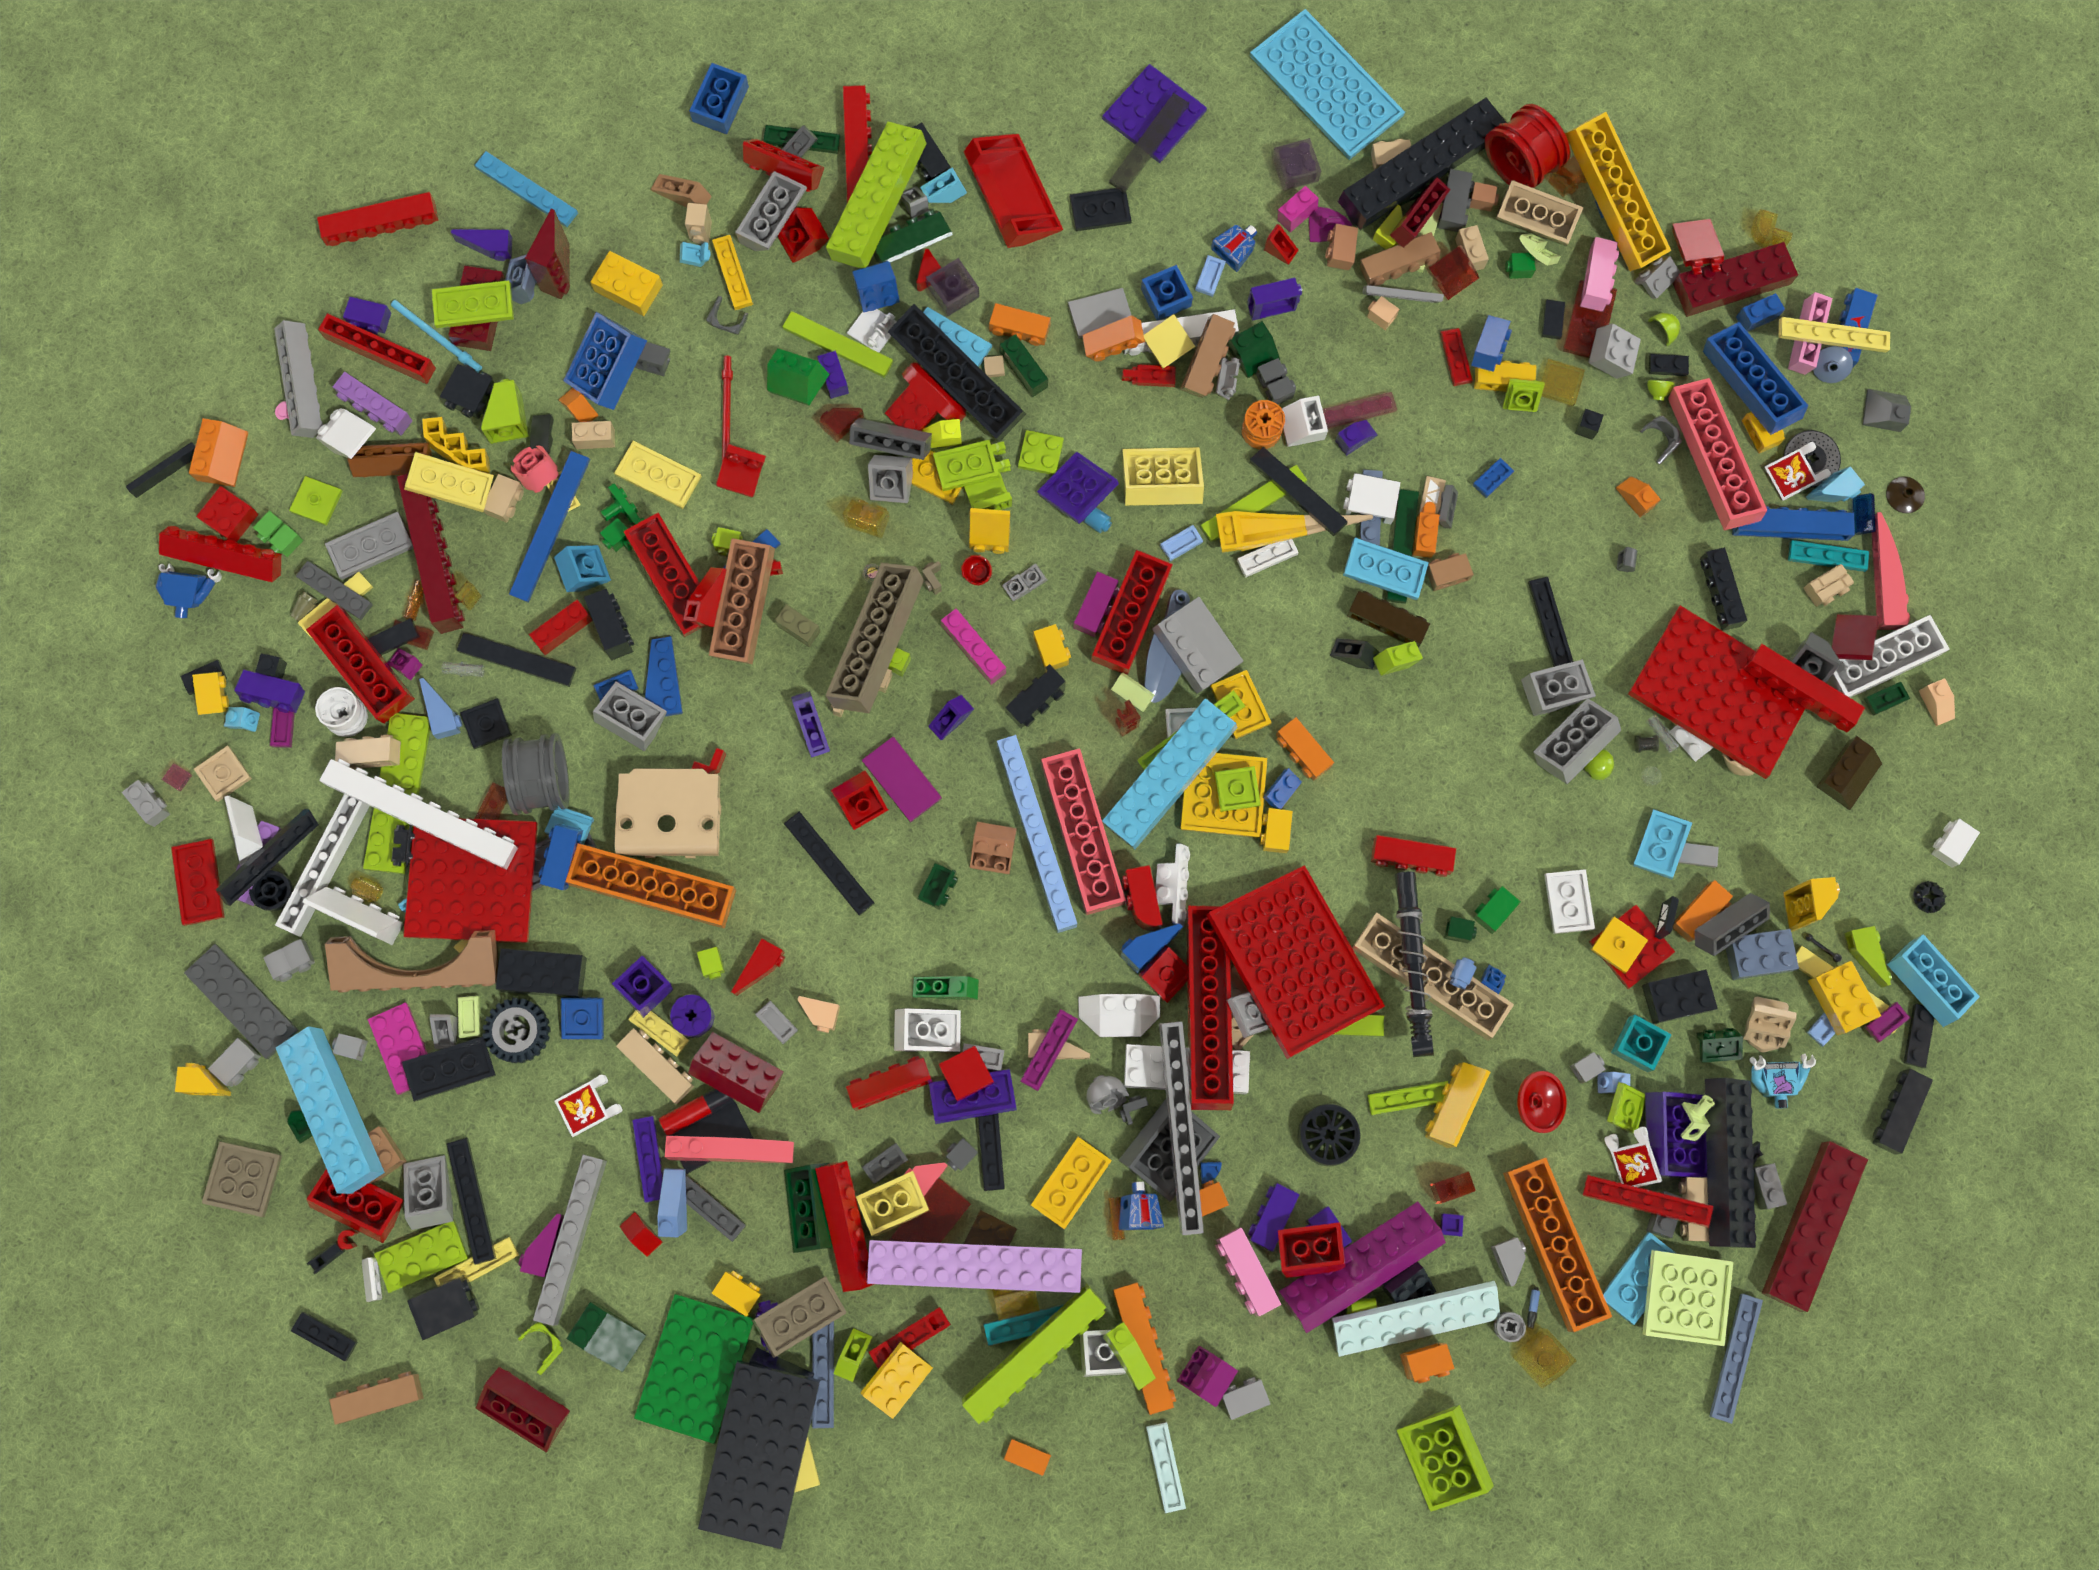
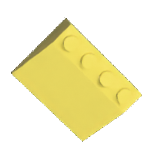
(1162, 476)

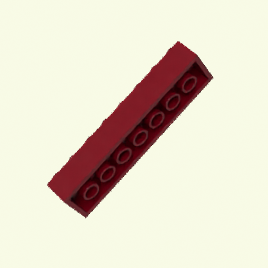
(432, 559)
(1814, 1226)

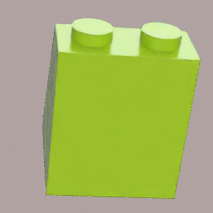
(505, 413)

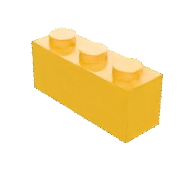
(1502, 374)

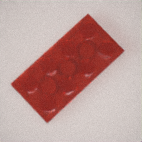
(1584, 324)
(932, 1226)

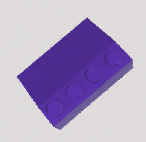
(1665, 1124)

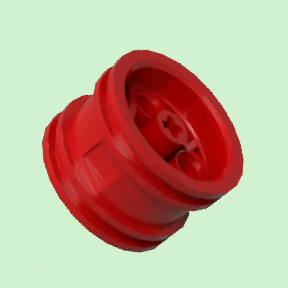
(1527, 146)

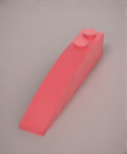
(1888, 579)
(728, 1149)

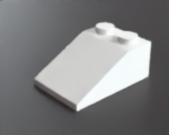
(344, 433)
(927, 1030)

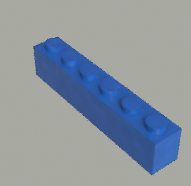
(1801, 525)

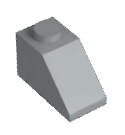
(1510, 1259)

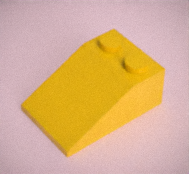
(989, 530)

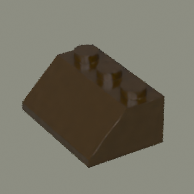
(1850, 772)

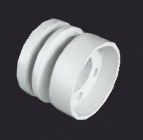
(333, 707)

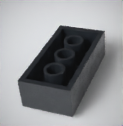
(541, 973)

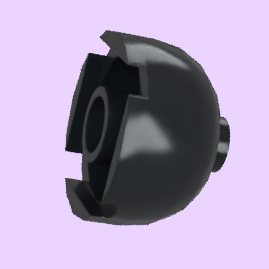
(271, 891)

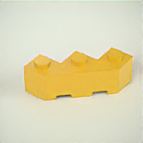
(454, 446)

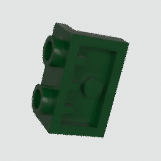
(1720, 1045)

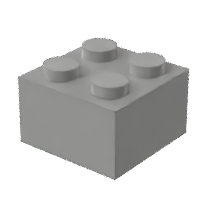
(1614, 351)

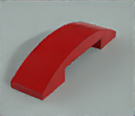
(912, 1335)

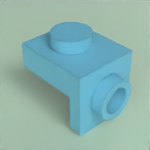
(694, 254)
(241, 718)

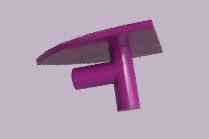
(1323, 221)

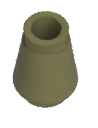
(303, 606)

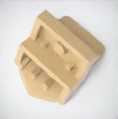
(1769, 1024)

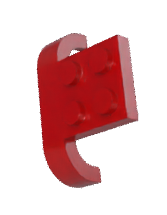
(922, 401)

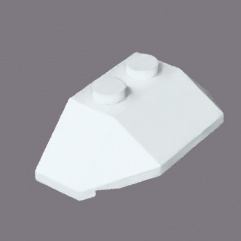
(1119, 1013)

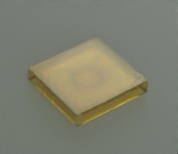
(1562, 382)

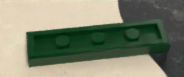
(780, 137)

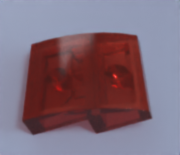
(1454, 272)

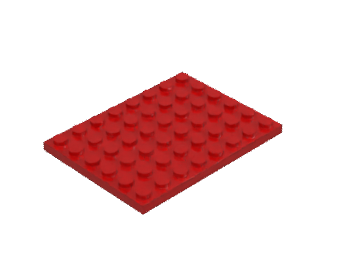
(1702, 686)
(1295, 961)

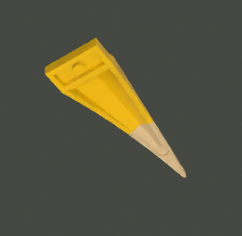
(1252, 530)

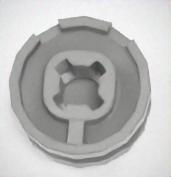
(1509, 1327)

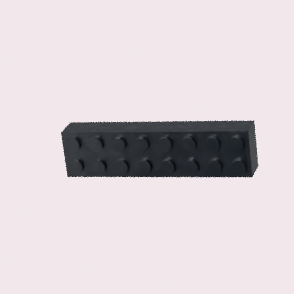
(956, 372)
(1730, 1163)

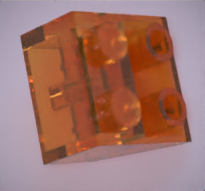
(1568, 178)

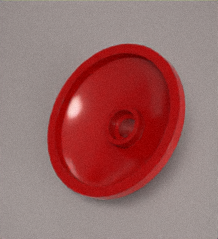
(1541, 1102)

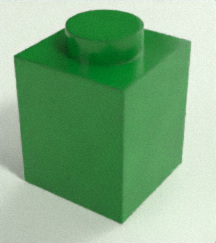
(1520, 265)
(614, 535)

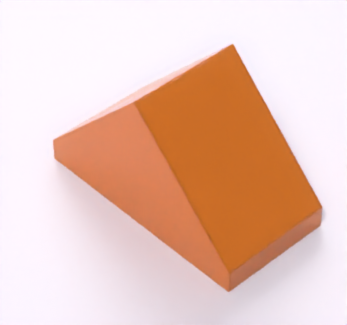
(578, 406)

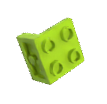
(989, 495)

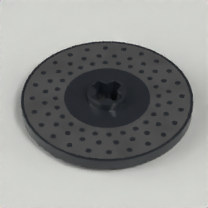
(1825, 453)

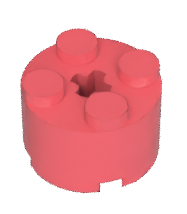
(534, 468)

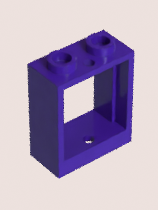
(1274, 298)

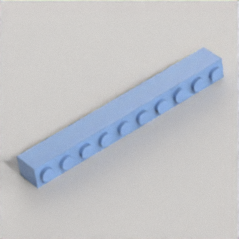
(1036, 834)

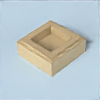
(994, 366)

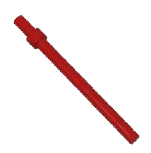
(726, 376)

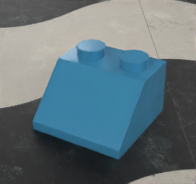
(581, 567)

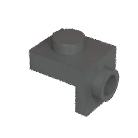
(1135, 1104)

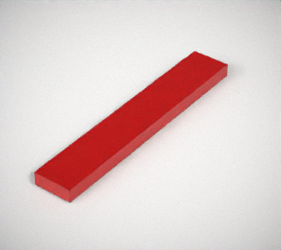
(1648, 1201)

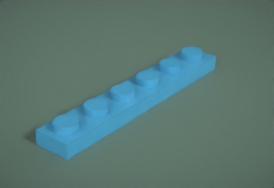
(525, 188)

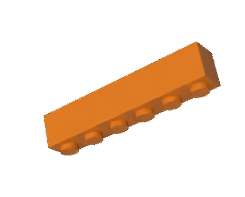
(1136, 1316)

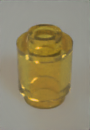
(366, 889)

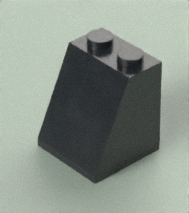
(443, 1306)

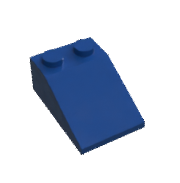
(1146, 947)

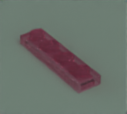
(1359, 410)

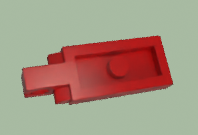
(1150, 375)

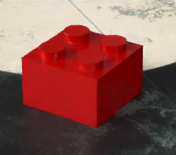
(227, 515)

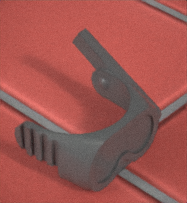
(713, 320)
(1670, 432)

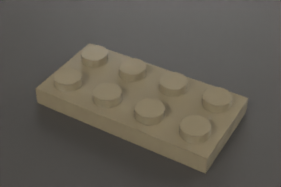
(799, 1316)

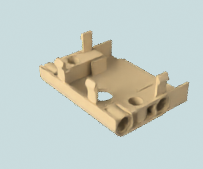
(682, 793)

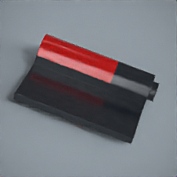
(706, 1116)

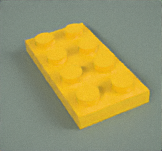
(1071, 1183)

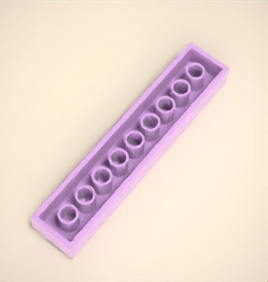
(974, 1266)

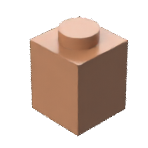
(1483, 196)

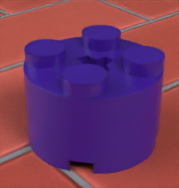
(683, 1008)

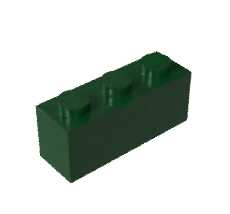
(1024, 365)

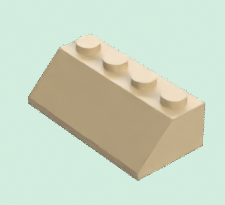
(1539, 213)

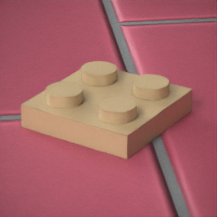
(222, 773)

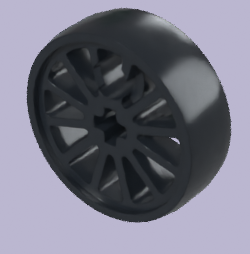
(1320, 1111)

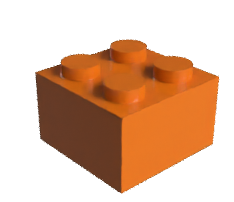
(1426, 1362)

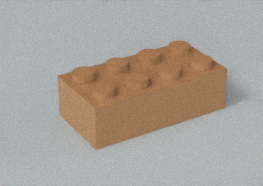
(1207, 356)

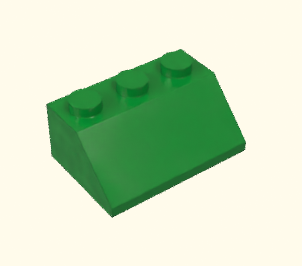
(795, 376)

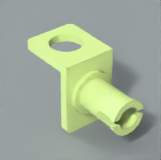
(1697, 1113)

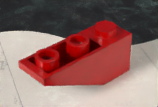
(705, 600)

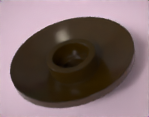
(1898, 498)

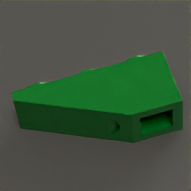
(946, 987)

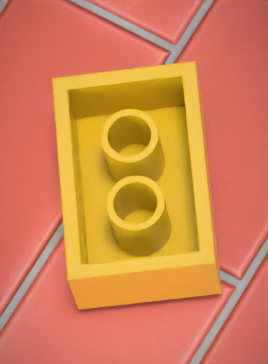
(626, 283)
(1844, 998)

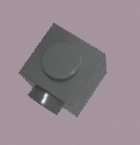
(960, 1155)

